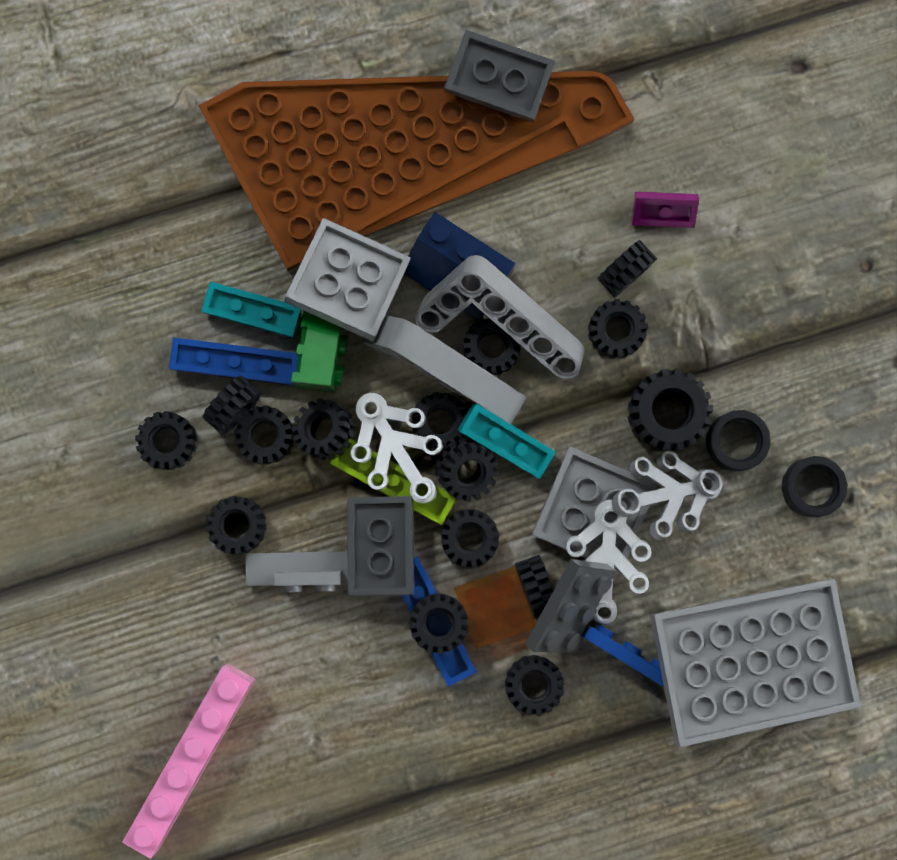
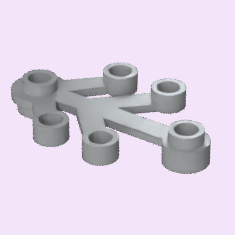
(671, 491)

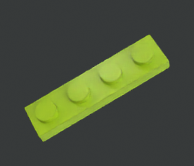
(398, 482)

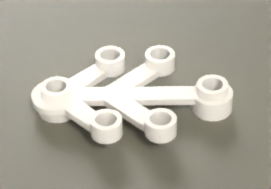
(392, 443)
(610, 554)

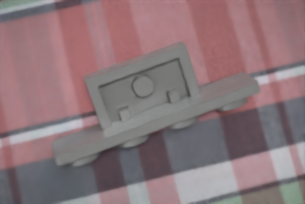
(297, 569)

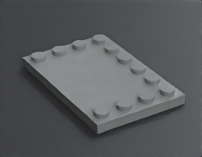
(755, 662)

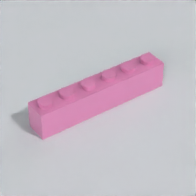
(188, 761)

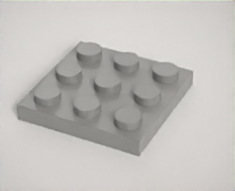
(347, 279)
(577, 492)

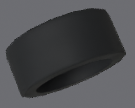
(762, 434)
(838, 480)

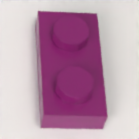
(665, 209)

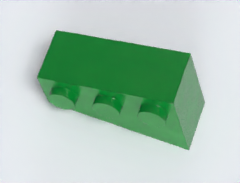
(319, 355)

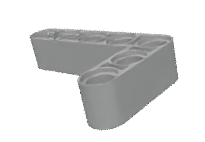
(558, 352)
(446, 366)

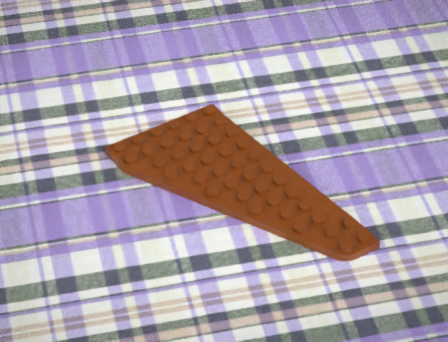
(389, 146)

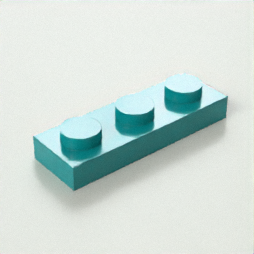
(251, 309)
(506, 440)

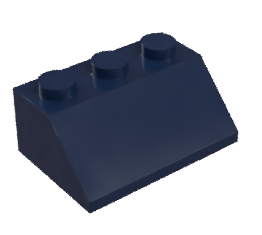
(442, 249)

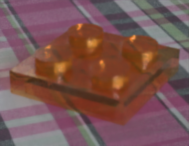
(495, 607)

